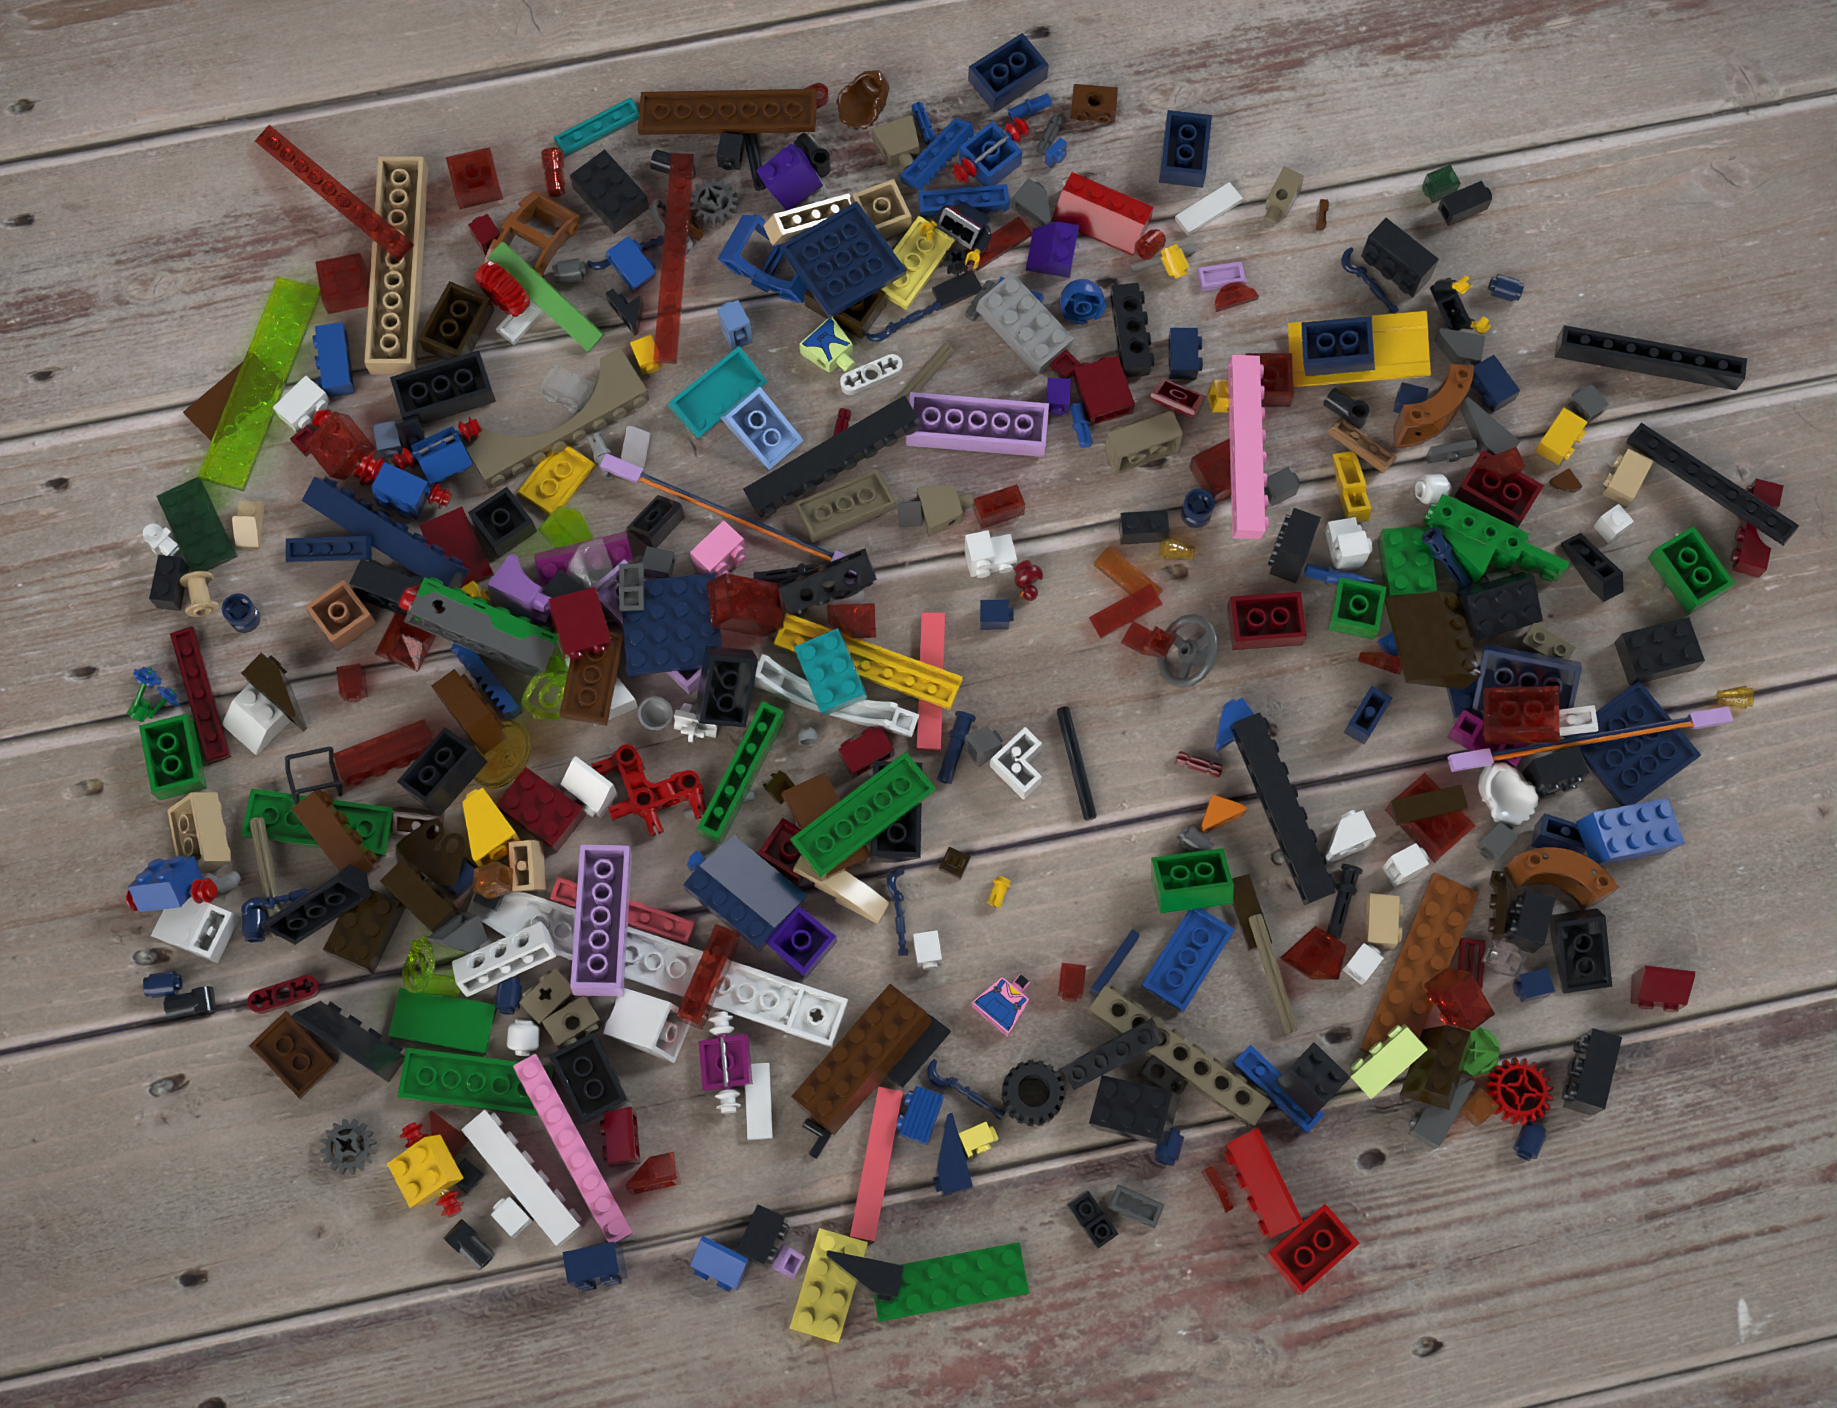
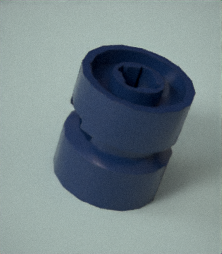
(1197, 508)
(241, 613)

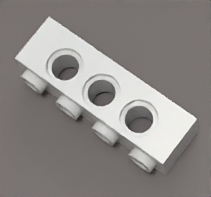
(503, 959)

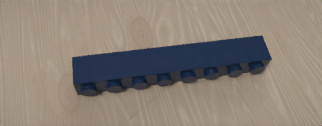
(388, 537)

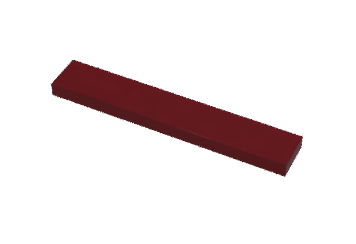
(200, 695)

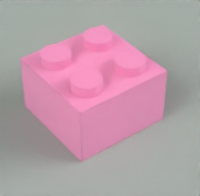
(719, 551)

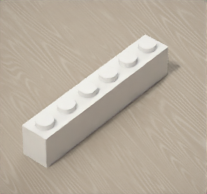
(522, 1178)

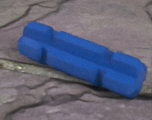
(923, 122)

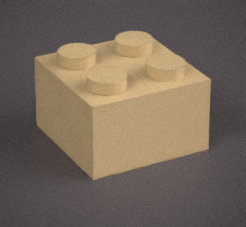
(885, 208)

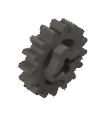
(721, 195)
(342, 1154)

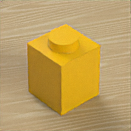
(643, 353)

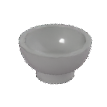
(855, 597)
(655, 713)

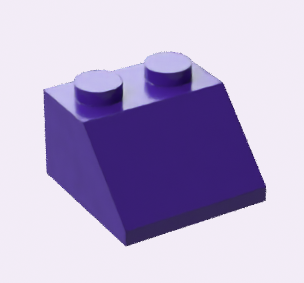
(790, 177)
(1052, 249)
(802, 942)

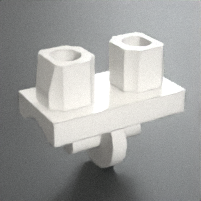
(160, 540)
(688, 724)

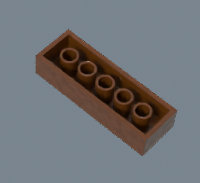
(862, 1059)

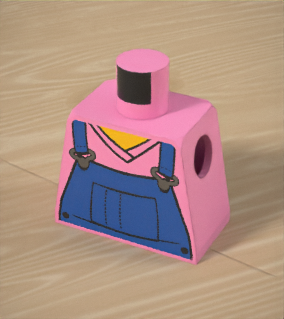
(1003, 1003)

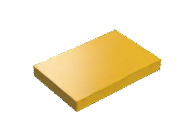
(556, 479)

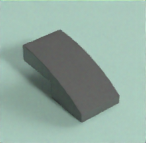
(631, 587)

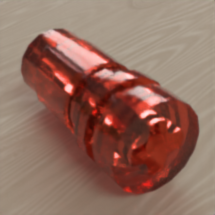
(553, 164)

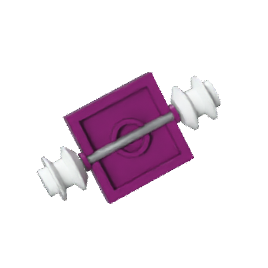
(725, 1062)

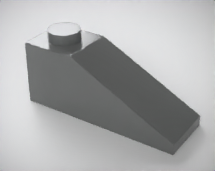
(1486, 430)
(1434, 1122)

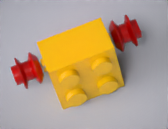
(426, 1171)

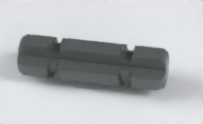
(1049, 134)
(971, 312)

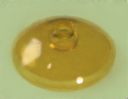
(507, 758)

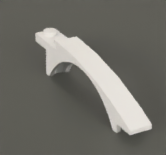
(796, 690)

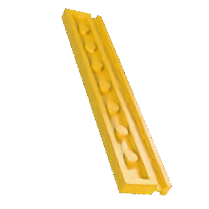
(880, 664)

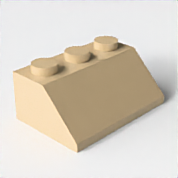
(200, 830)

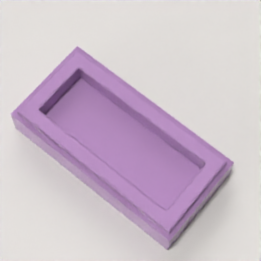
(1220, 275)

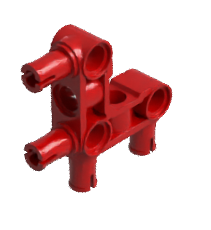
(662, 794)

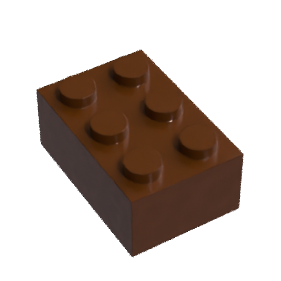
(469, 711)

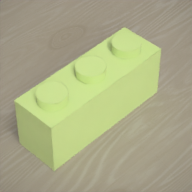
(1387, 1060)

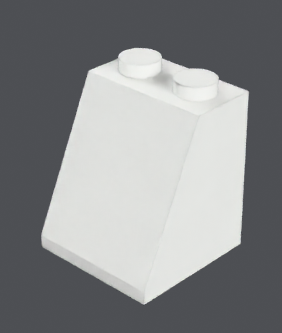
(647, 1025)

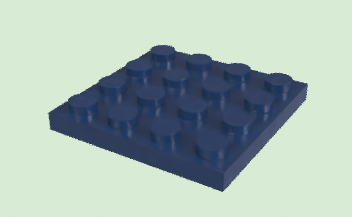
(843, 259)
(671, 627)
(1639, 763)

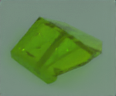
(565, 527)

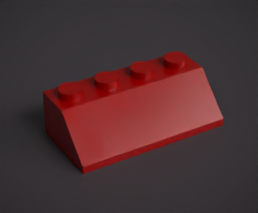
(1103, 213)
(1263, 1184)

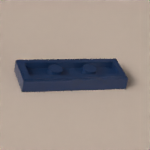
(1114, 963)

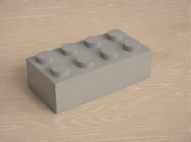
(1024, 323)

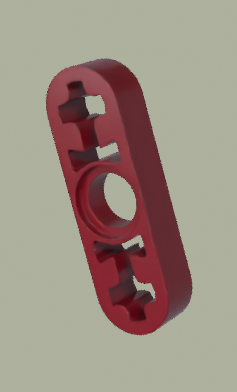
(274, 989)

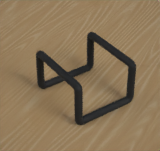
(295, 793)

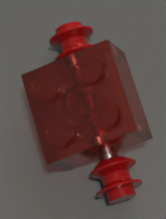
(339, 446)

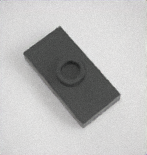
(1451, 451)
(1136, 1206)

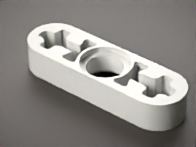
(853, 375)

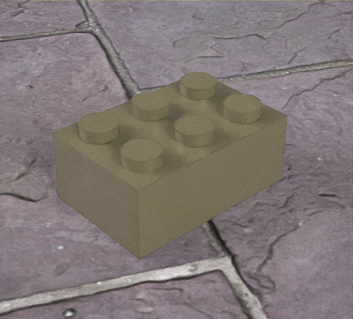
(1143, 442)

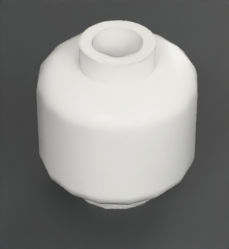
(1430, 488)
(523, 1036)

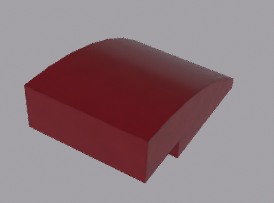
(1177, 398)
(456, 536)
(781, 852)

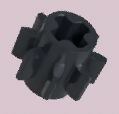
(956, 261)

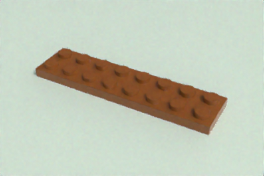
(1423, 955)

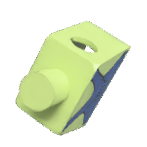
(828, 347)

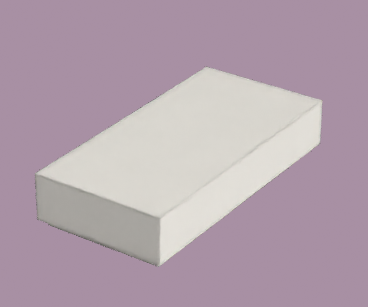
(514, 328)

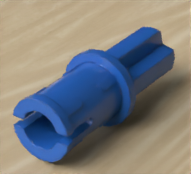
(1029, 107)
(1081, 425)

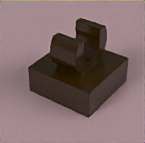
(777, 785)
(954, 863)

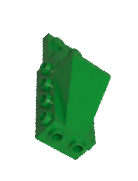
(1483, 538)

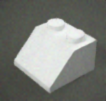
(254, 719)
(588, 788)
(1349, 836)

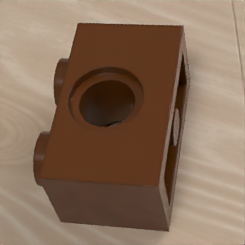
(1102, 96)

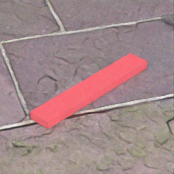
(933, 654)
(639, 917)
(876, 1164)

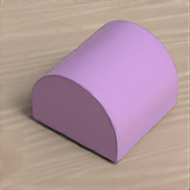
(787, 1261)

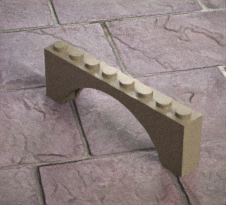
(616, 393)

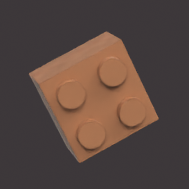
(340, 615)

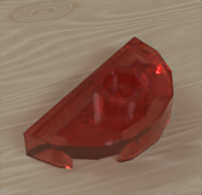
(1234, 295)

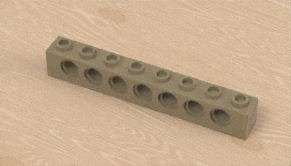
(1204, 1084)

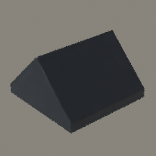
(657, 521)

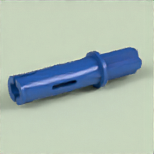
(1331, 575)

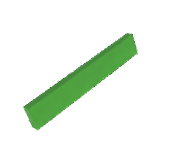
(547, 297)

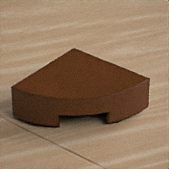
(1322, 208)
(694, 230)
(1566, 481)

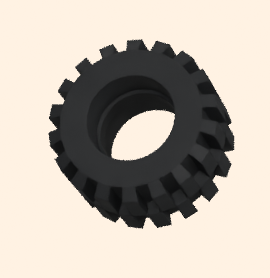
(1039, 1072)

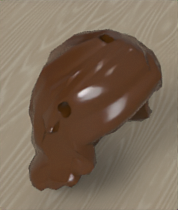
(863, 99)

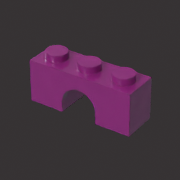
(1469, 733)

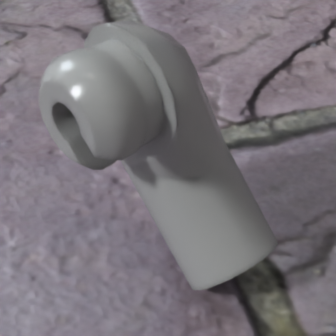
(226, 882)

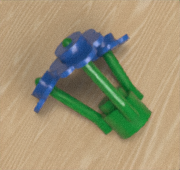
(140, 707)

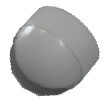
(807, 737)

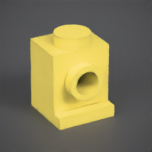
(977, 1139)

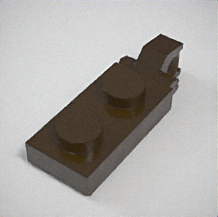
(1497, 902)

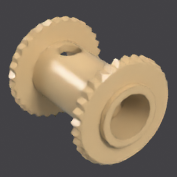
(199, 593)

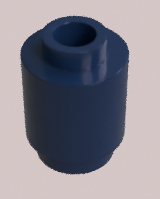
(1506, 287)
(252, 925)
(162, 984)
(508, 996)
(1530, 1141)
(1170, 1154)

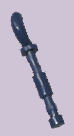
(605, 263)
(1361, 272)
(891, 328)
(270, 901)
(900, 919)
(938, 1081)

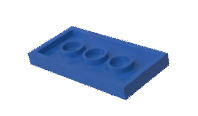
(1187, 958)

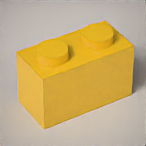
(1561, 436)

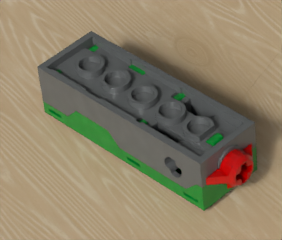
(478, 626)

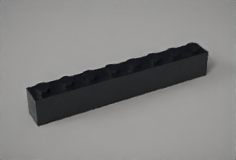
(1650, 357)
(832, 457)
(1282, 808)

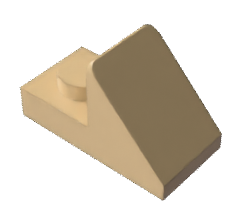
(248, 524)

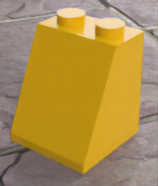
(486, 828)

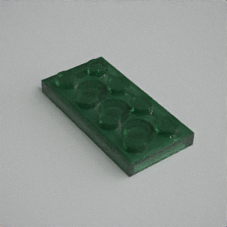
(197, 526)

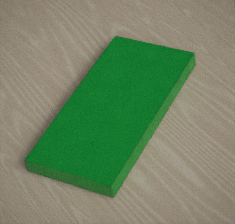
(443, 1021)

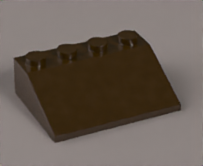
(1433, 639)

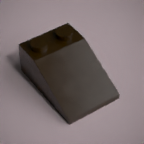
(270, 680)

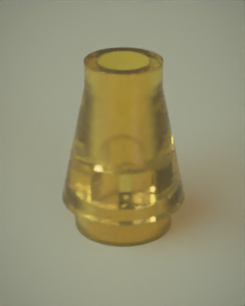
(1175, 550)
(1736, 697)

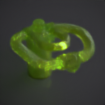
(557, 676)
(427, 981)

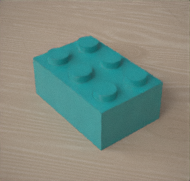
(830, 672)

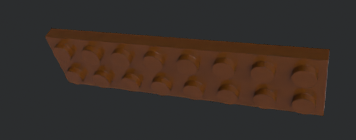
(727, 111)

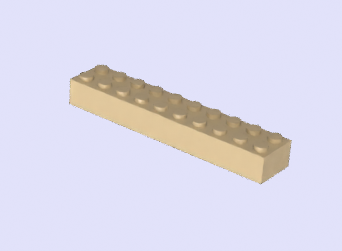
(395, 284)

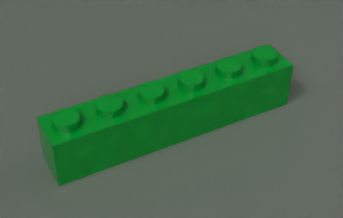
(741, 773)

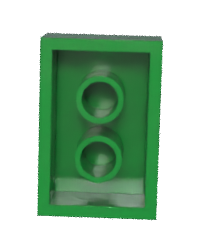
(1406, 562)
(1691, 570)
(172, 757)
(1192, 880)

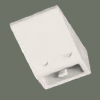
(197, 928)

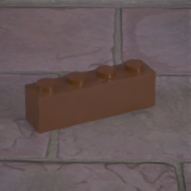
(333, 833)

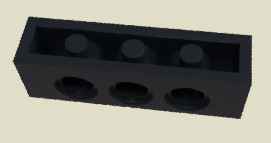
(1130, 296)
(834, 570)
(1112, 1054)

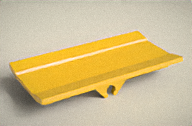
(1399, 351)

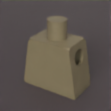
(897, 141)
(1283, 195)
(942, 507)

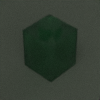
(1440, 183)

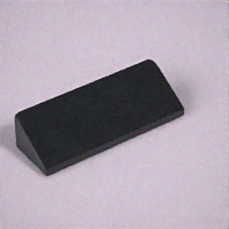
(918, 1053)

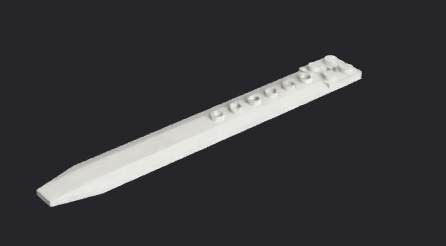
(672, 965)

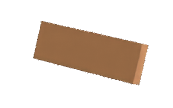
(1362, 445)

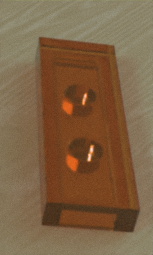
(1123, 572)

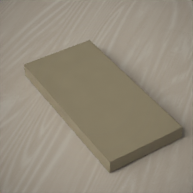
(845, 505)

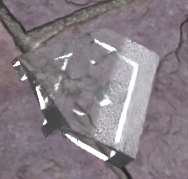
(592, 565)

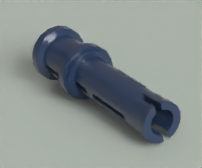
(1443, 551)
(957, 739)

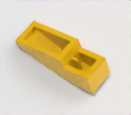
(1351, 486)

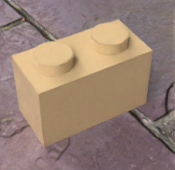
(1627, 477)
(527, 865)
(1382, 920)

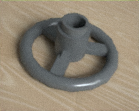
(1191, 652)

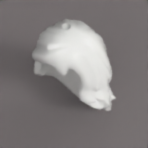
(1507, 794)

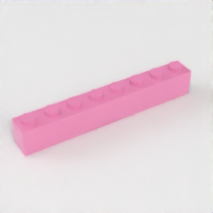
(1247, 447)
(572, 1149)

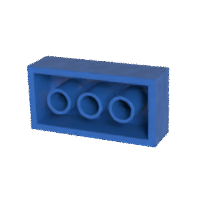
(1630, 832)

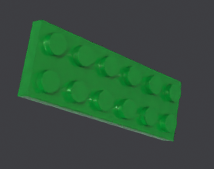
(863, 815)
(283, 826)
(465, 1081)
(957, 1282)

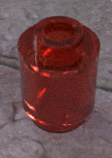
(1150, 244)

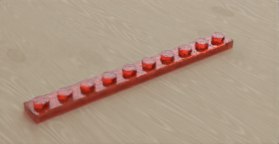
(334, 193)
(674, 258)

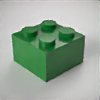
(1356, 608)

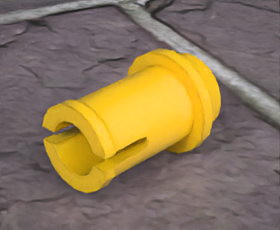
(998, 891)

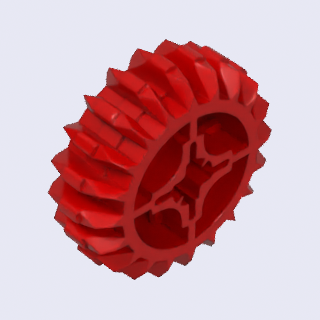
(502, 288)
(1524, 1071)

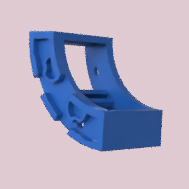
(763, 278)

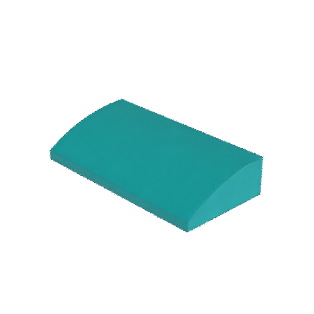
(716, 392)

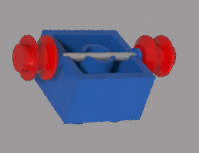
(991, 153)
(440, 453)
(400, 489)
(169, 885)

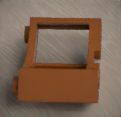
(548, 212)
(1435, 414)
(1562, 870)

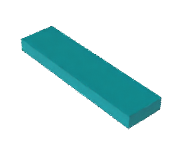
(597, 127)

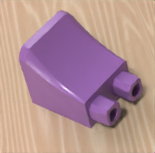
(518, 593)

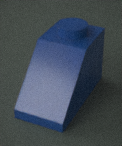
(1231, 713)

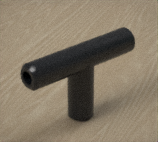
(823, 1137)

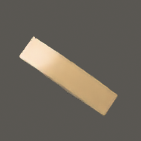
(847, 891)

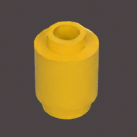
(1174, 261)

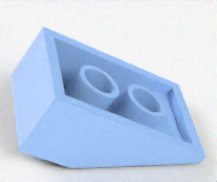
(761, 427)

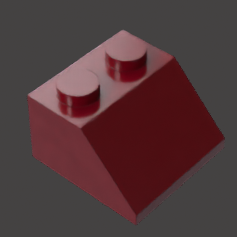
(1661, 988)
(621, 1137)

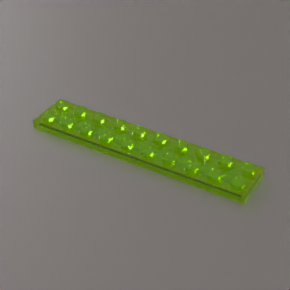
(260, 384)

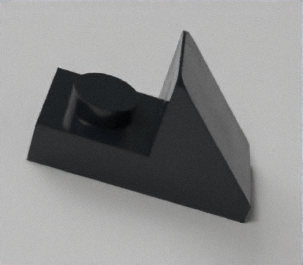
(629, 312)
(410, 432)

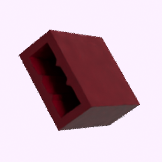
(1103, 390)
(579, 623)

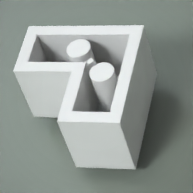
(1347, 544)
(989, 554)
(1013, 763)

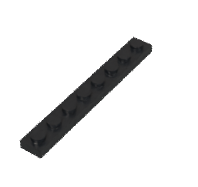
(1712, 484)

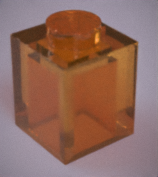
(493, 880)
(1479, 1107)

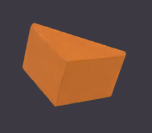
(1220, 812)

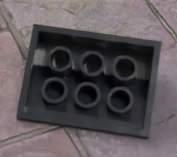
(351, 1039)

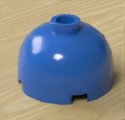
(1082, 301)

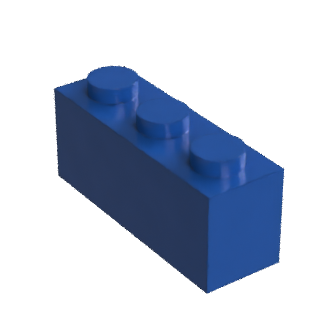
(333, 359)

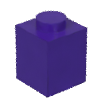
(1058, 395)

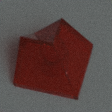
(853, 619)
(404, 643)
(1317, 955)
(655, 1174)

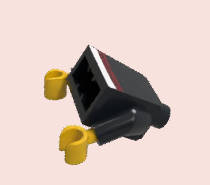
(964, 225)
(1452, 308)

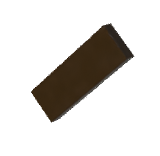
(1428, 805)
(1246, 905)

